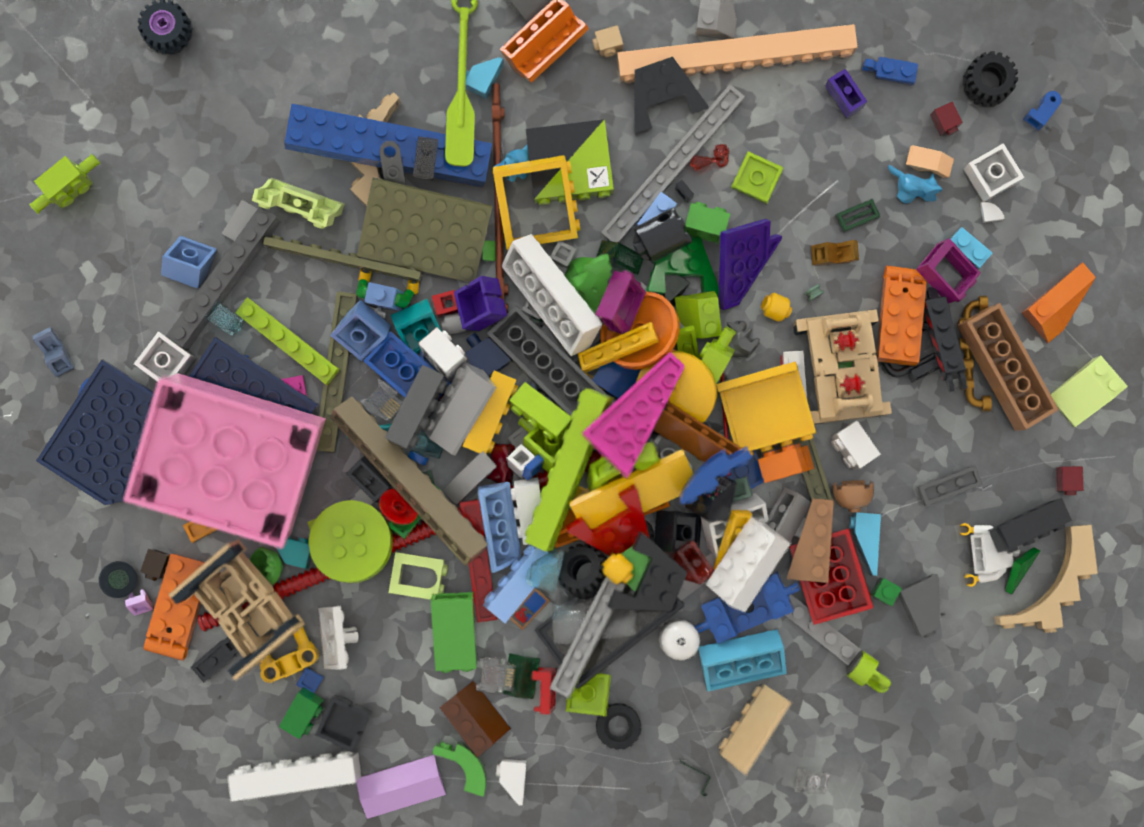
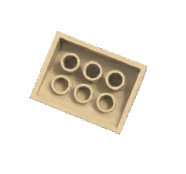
(754, 727)

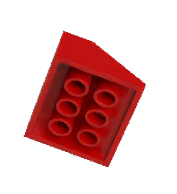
(846, 588)

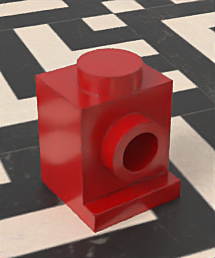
(439, 303)

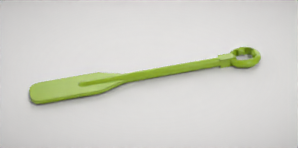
(460, 114)

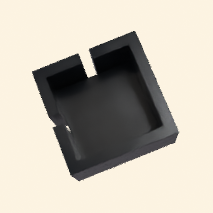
(343, 723)

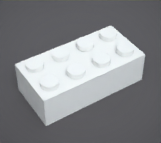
(747, 564)

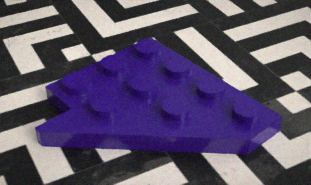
(742, 257)

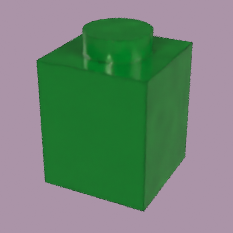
(885, 591)

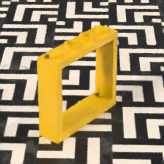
(533, 166)

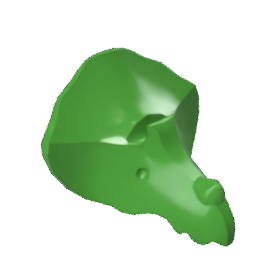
(590, 278)

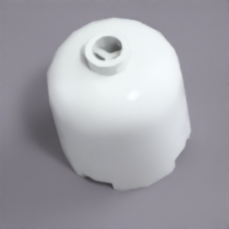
(672, 632)

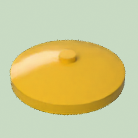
(694, 390)

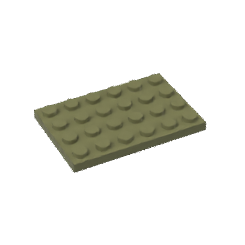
(424, 230)

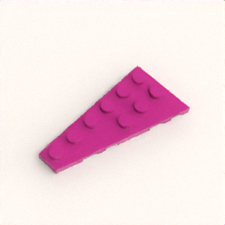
(629, 422)

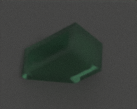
(621, 256)

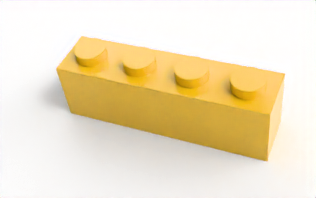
(488, 422)

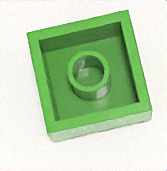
(706, 222)

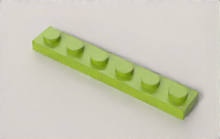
(287, 341)

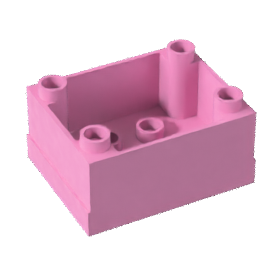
(224, 459)

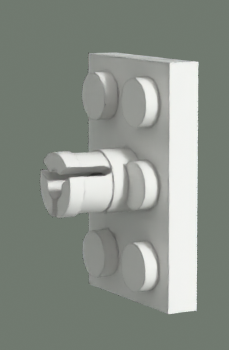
(334, 637)

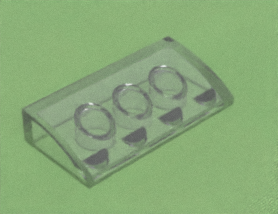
(570, 616)

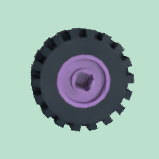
(164, 26)

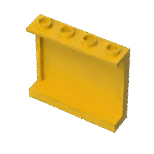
(767, 408)

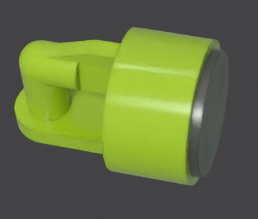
(863, 671)

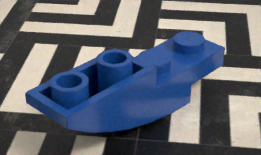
(705, 476)

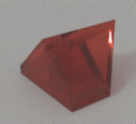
(694, 563)

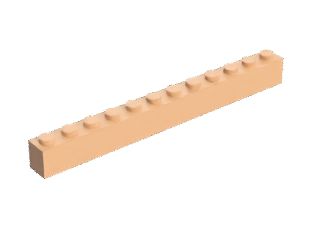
(746, 51)

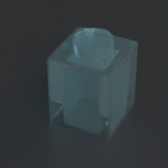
(225, 319)

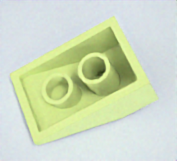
(1088, 390)

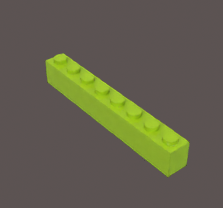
(566, 473)

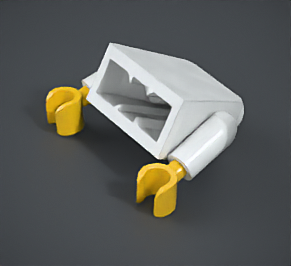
(987, 561)

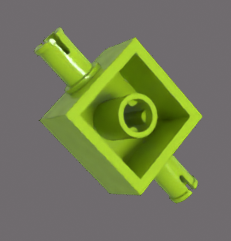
(64, 182)
(718, 353)
(539, 444)

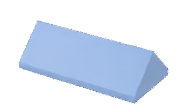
(499, 525)

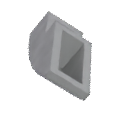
(469, 478)

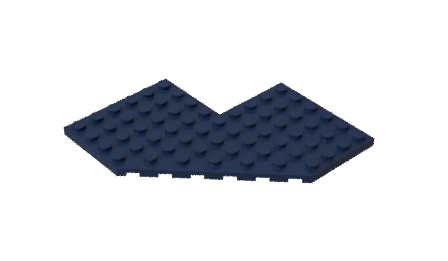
(107, 420)

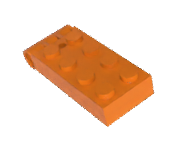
(901, 316)
(167, 614)

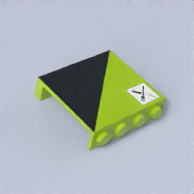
(588, 153)

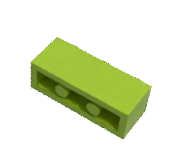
(540, 412)

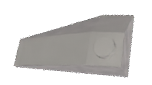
(716, 19)

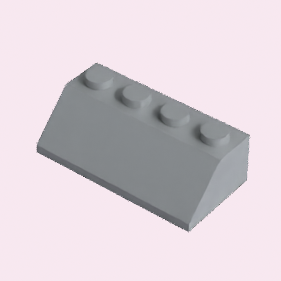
(460, 407)

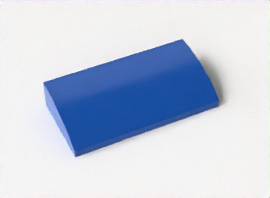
(396, 364)
(615, 379)

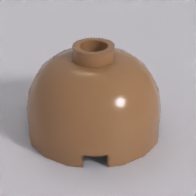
(853, 494)

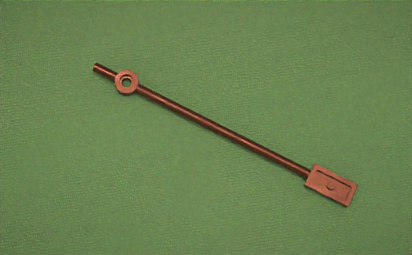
(497, 114)

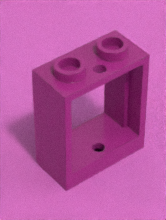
(959, 261)
(620, 302)

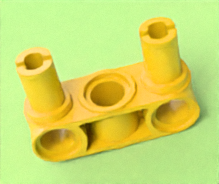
(292, 662)

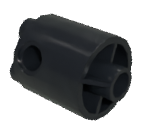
(660, 236)

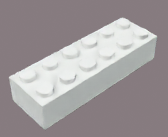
(551, 295)
(294, 776)

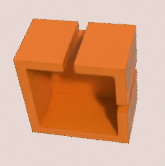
(787, 463)

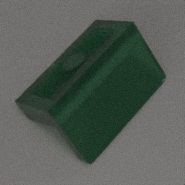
(523, 684)

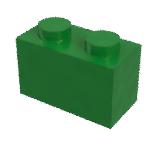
(301, 713)

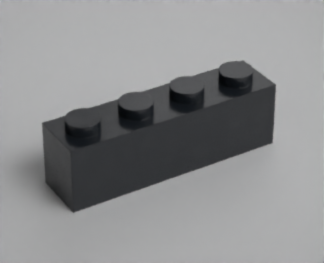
(1030, 525)

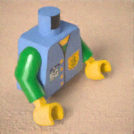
(384, 296)

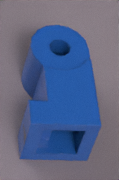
(1047, 106)

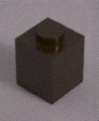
(155, 564)

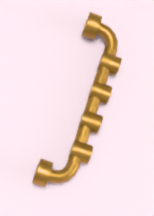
(986, 401)

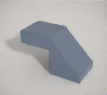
(54, 351)

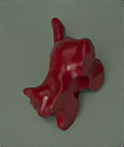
(498, 456)

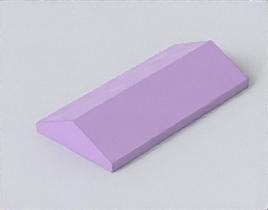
(400, 786)

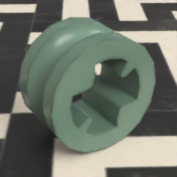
(814, 292)

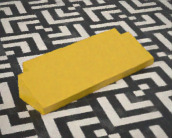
(654, 485)

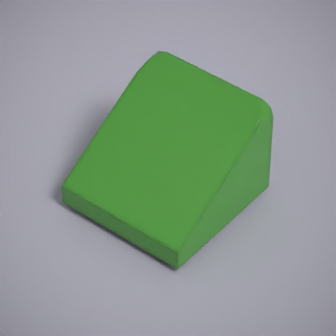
(488, 251)

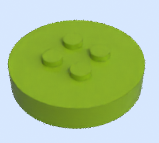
(350, 541)

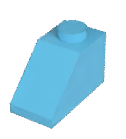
(482, 76)

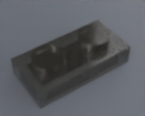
(425, 158)

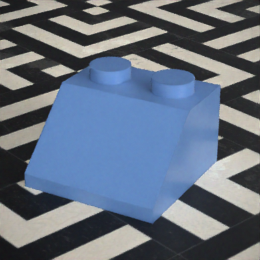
(188, 262)
(361, 330)

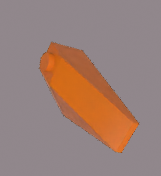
(1056, 307)

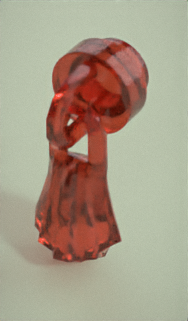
(720, 150)

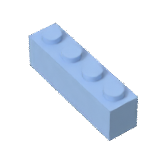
(513, 588)

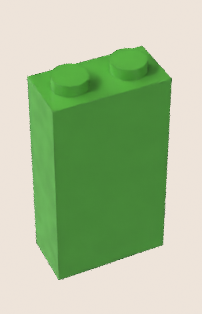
(454, 632)

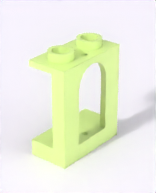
(437, 565)

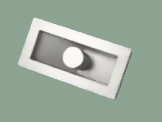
(512, 778)

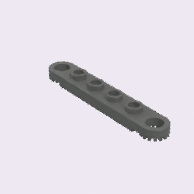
(392, 166)

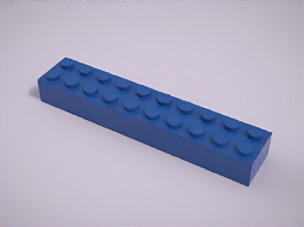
(360, 141)

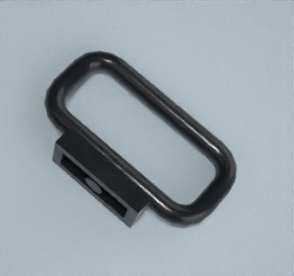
(925, 366)

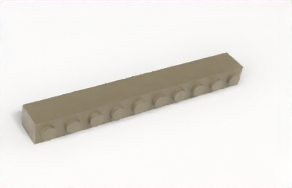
(409, 481)

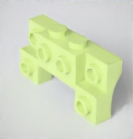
(297, 200)

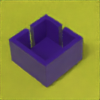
(480, 303)

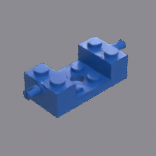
(769, 604)

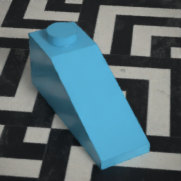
(866, 535)

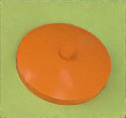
(667, 328)

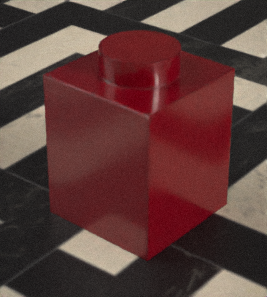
(946, 119)
(1069, 479)

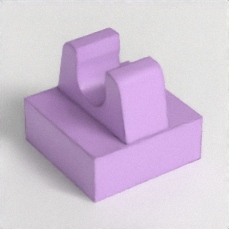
(139, 604)

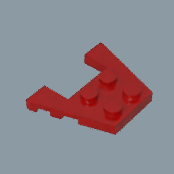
(618, 532)

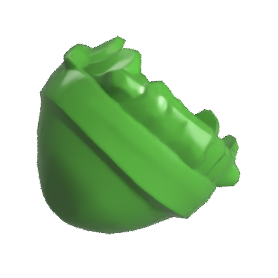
(268, 564)

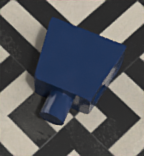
(486, 355)

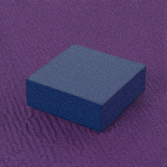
(533, 467)
(310, 680)

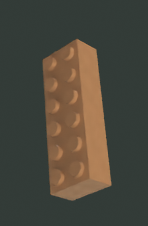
(1007, 367)

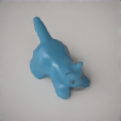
(516, 156)
(912, 186)

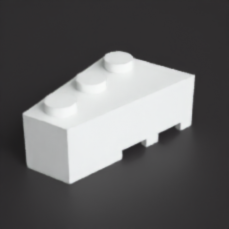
(715, 529)

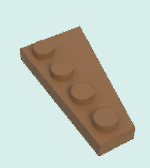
(813, 550)

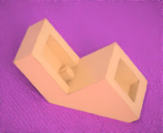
(930, 160)

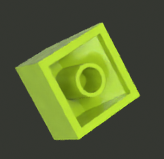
(701, 312)

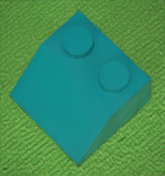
(415, 324)

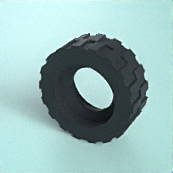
(633, 731)

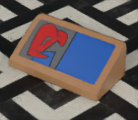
(529, 608)

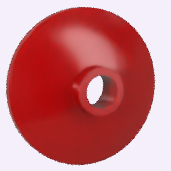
(396, 508)

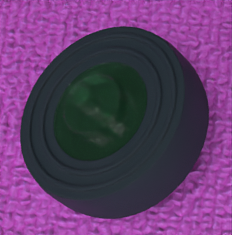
(117, 579)

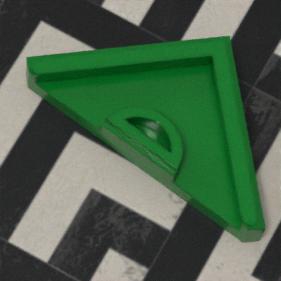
(1020, 568)

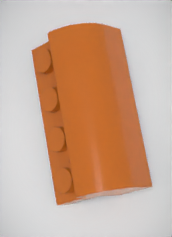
(543, 39)

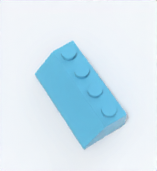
(742, 660)

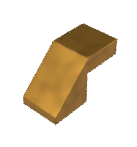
(833, 253)

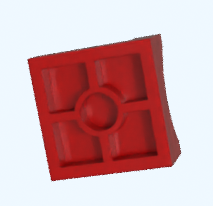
(547, 695)

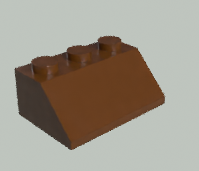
(475, 718)

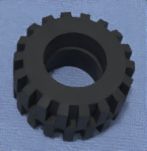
(1001, 68)
(573, 561)

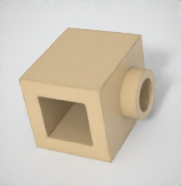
(608, 41)

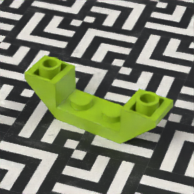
(603, 470)

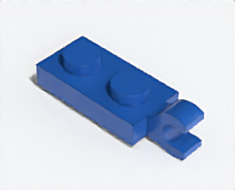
(892, 69)

